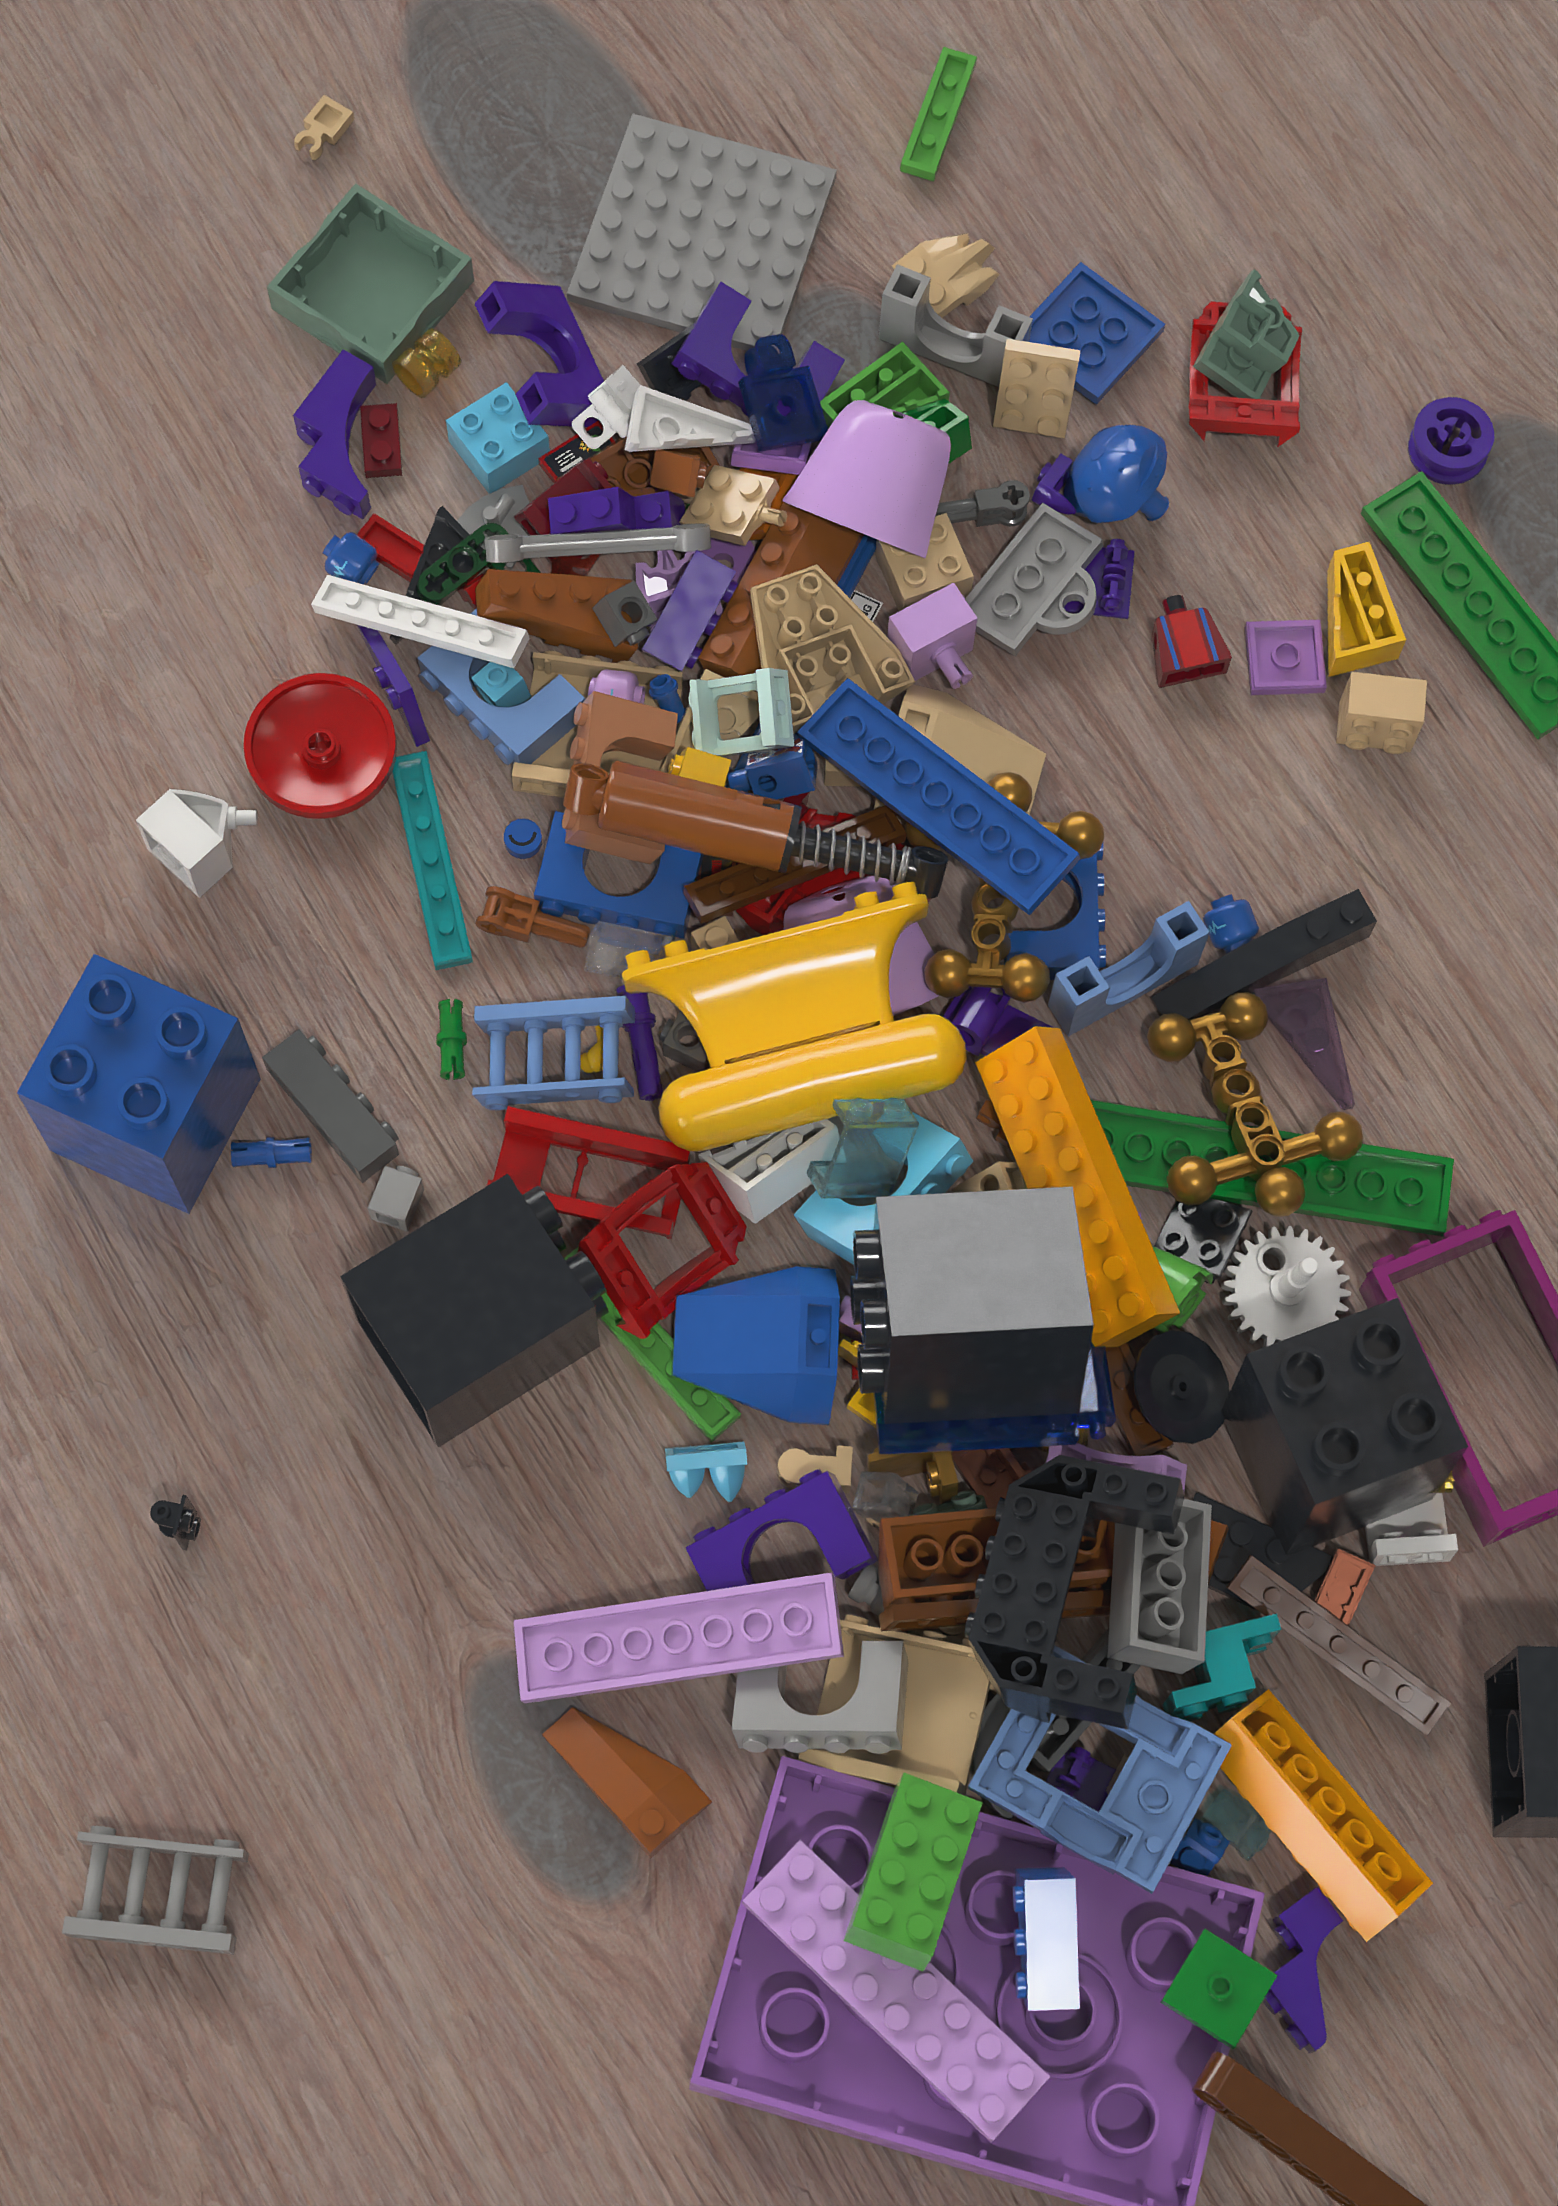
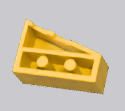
(1360, 613)

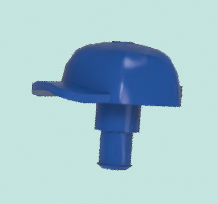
(1119, 475)

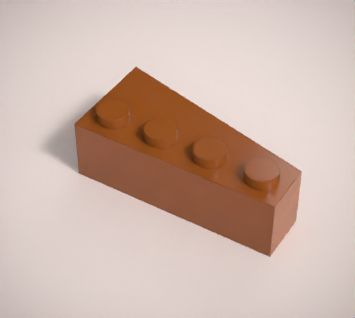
(553, 608)

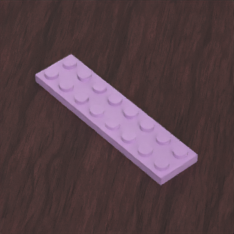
(678, 1638)
(908, 2008)

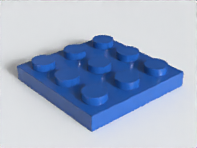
(1098, 321)

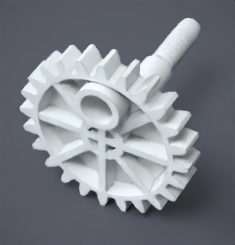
(1286, 1300)

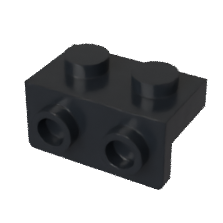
(662, 374)

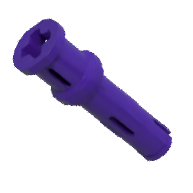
(643, 1046)

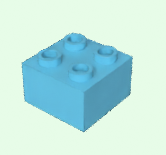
(496, 438)

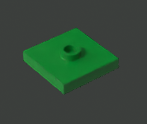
(1219, 1989)

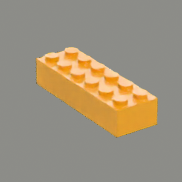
(1319, 1816)

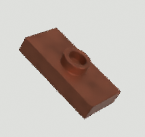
(1344, 1585)

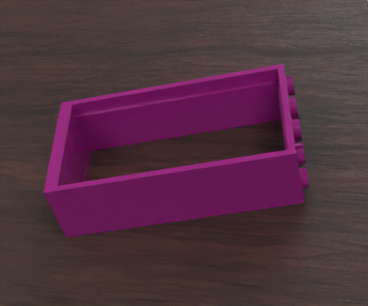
(1542, 1299)

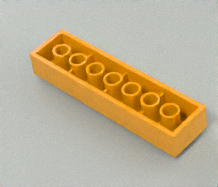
(1064, 1145)

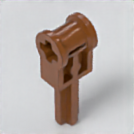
(520, 917)

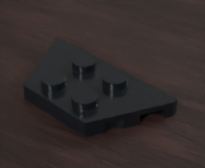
(1256, 1539)

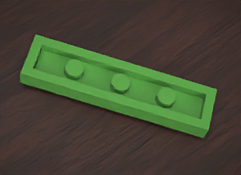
(938, 114)

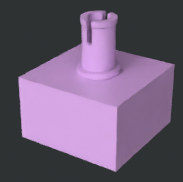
(936, 635)

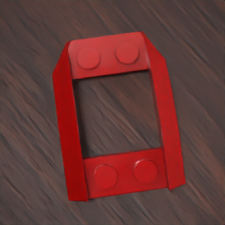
(1242, 414)
(624, 1280)

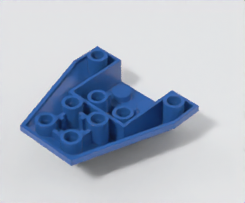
(764, 1342)

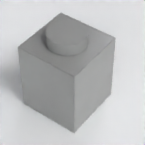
(396, 1197)

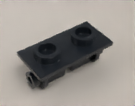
(177, 1520)

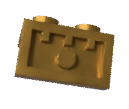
(941, 1471)

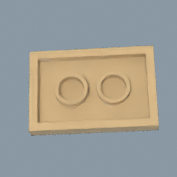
(1036, 388)

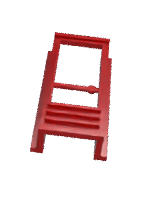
(528, 1146)

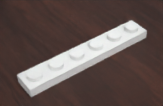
(420, 621)

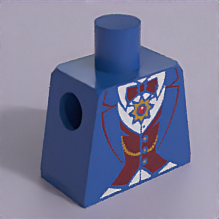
(778, 771)

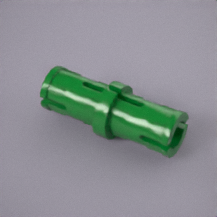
(451, 1039)

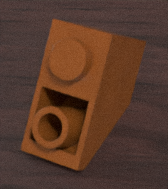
(678, 471)

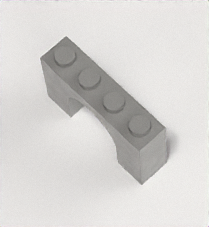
(911, 319)
(867, 1721)

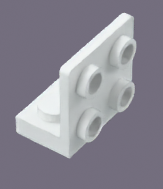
(1412, 1536)

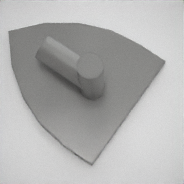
(499, 509)

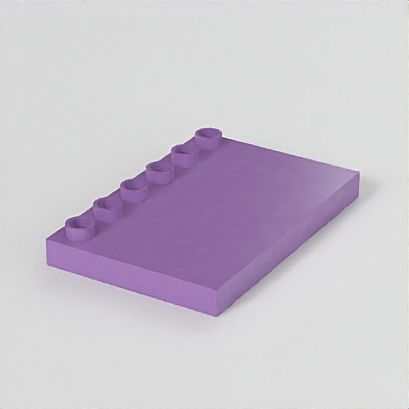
(1122, 2068)

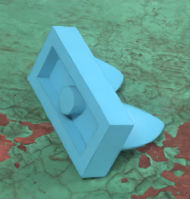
(724, 1462)

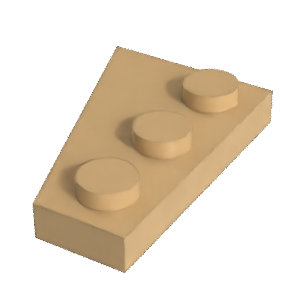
(735, 716)

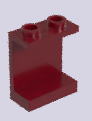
(582, 478)

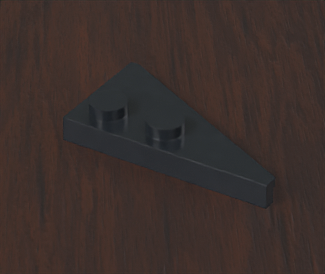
(443, 537)

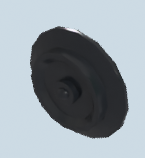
(1181, 1387)

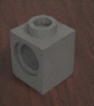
(632, 601)
(691, 1057)

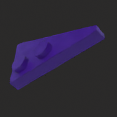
(399, 689)

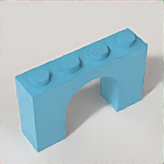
(933, 1167)

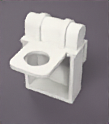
(611, 405)

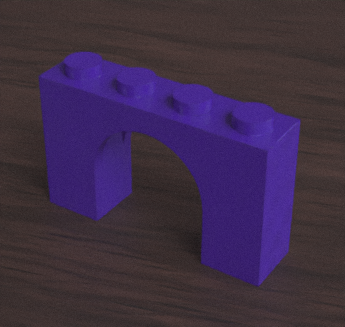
(547, 319)
(709, 357)
(818, 1504)

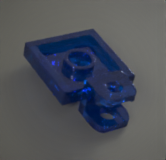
(776, 380)

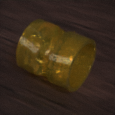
(422, 366)

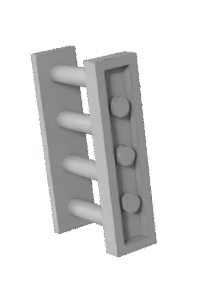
(172, 1929)

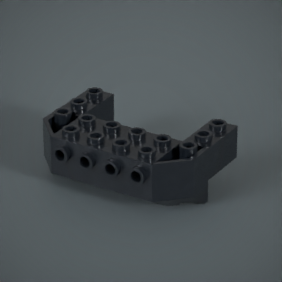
(1031, 1579)

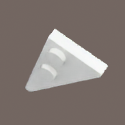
(672, 423)

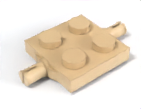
(733, 504)

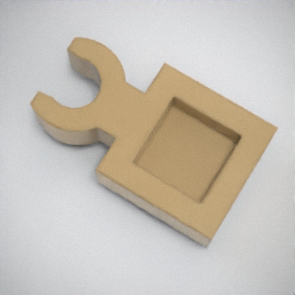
(324, 123)

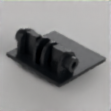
(1204, 1233)

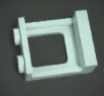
(773, 709)

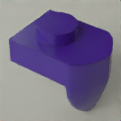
(1051, 481)

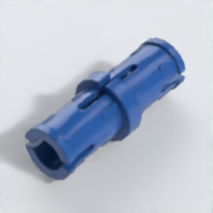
(271, 1152)

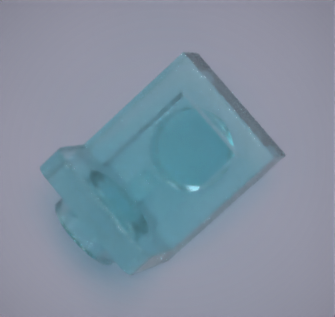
(1238, 1823)

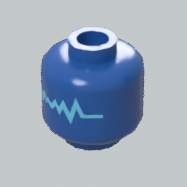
(351, 558)
(1230, 923)

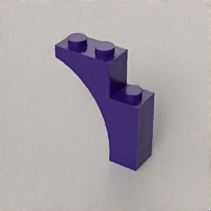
(326, 424)

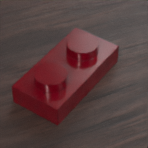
(381, 440)

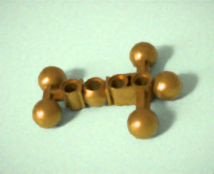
(1024, 975)
(1277, 1187)

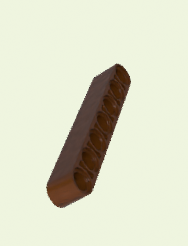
(1295, 2137)

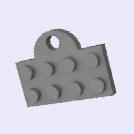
(1035, 581)

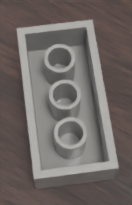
(1161, 1593)

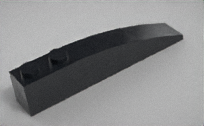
(1270, 957)

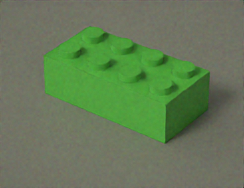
(913, 1872)

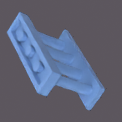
(535, 1020)

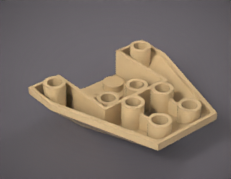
(822, 640)
(969, 738)

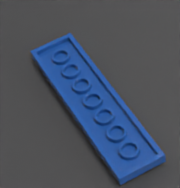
(939, 796)

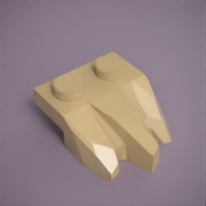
(953, 270)

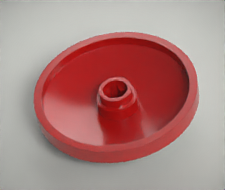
(320, 745)

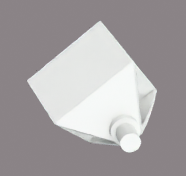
(193, 836)

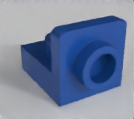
(1200, 1848)

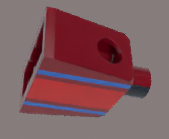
(1187, 644)

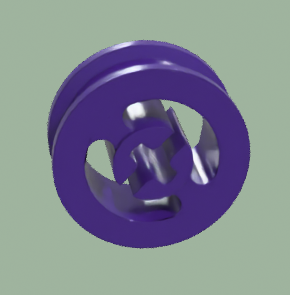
(1468, 450)

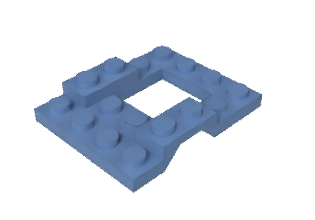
(1145, 1807)

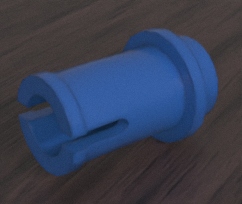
(664, 690)

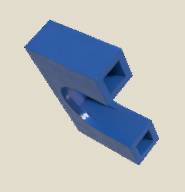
(656, 909)
(1081, 936)

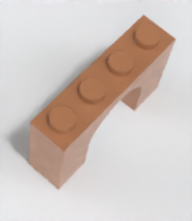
(625, 726)

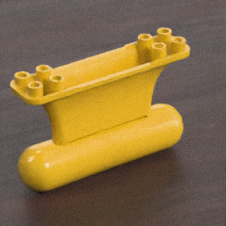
(796, 1024)

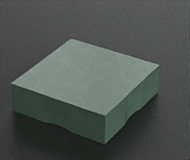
(370, 281)

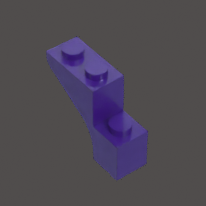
(613, 510)
(1297, 1987)

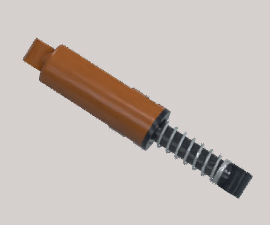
(736, 825)

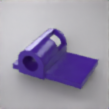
(988, 1020)

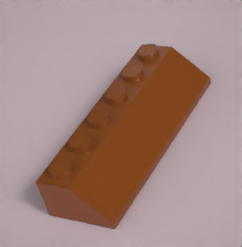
(784, 550)
(947, 1554)

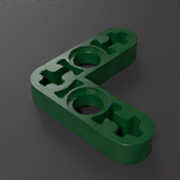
(447, 588)

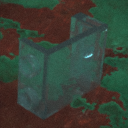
(868, 1151)

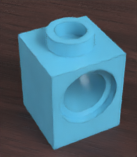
(501, 686)

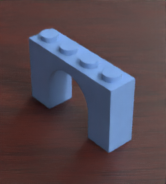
(517, 731)
(1086, 994)

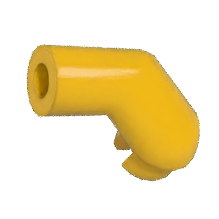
(593, 1059)

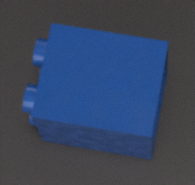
(140, 1083)

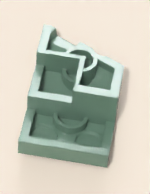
(1248, 341)

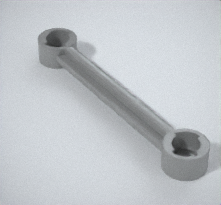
(518, 547)

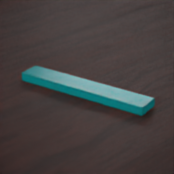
(431, 861)

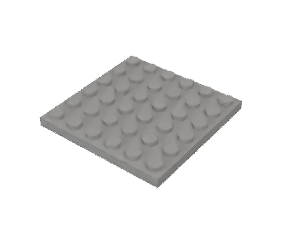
(696, 214)

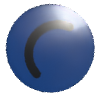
(522, 838)

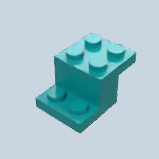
(1225, 1674)

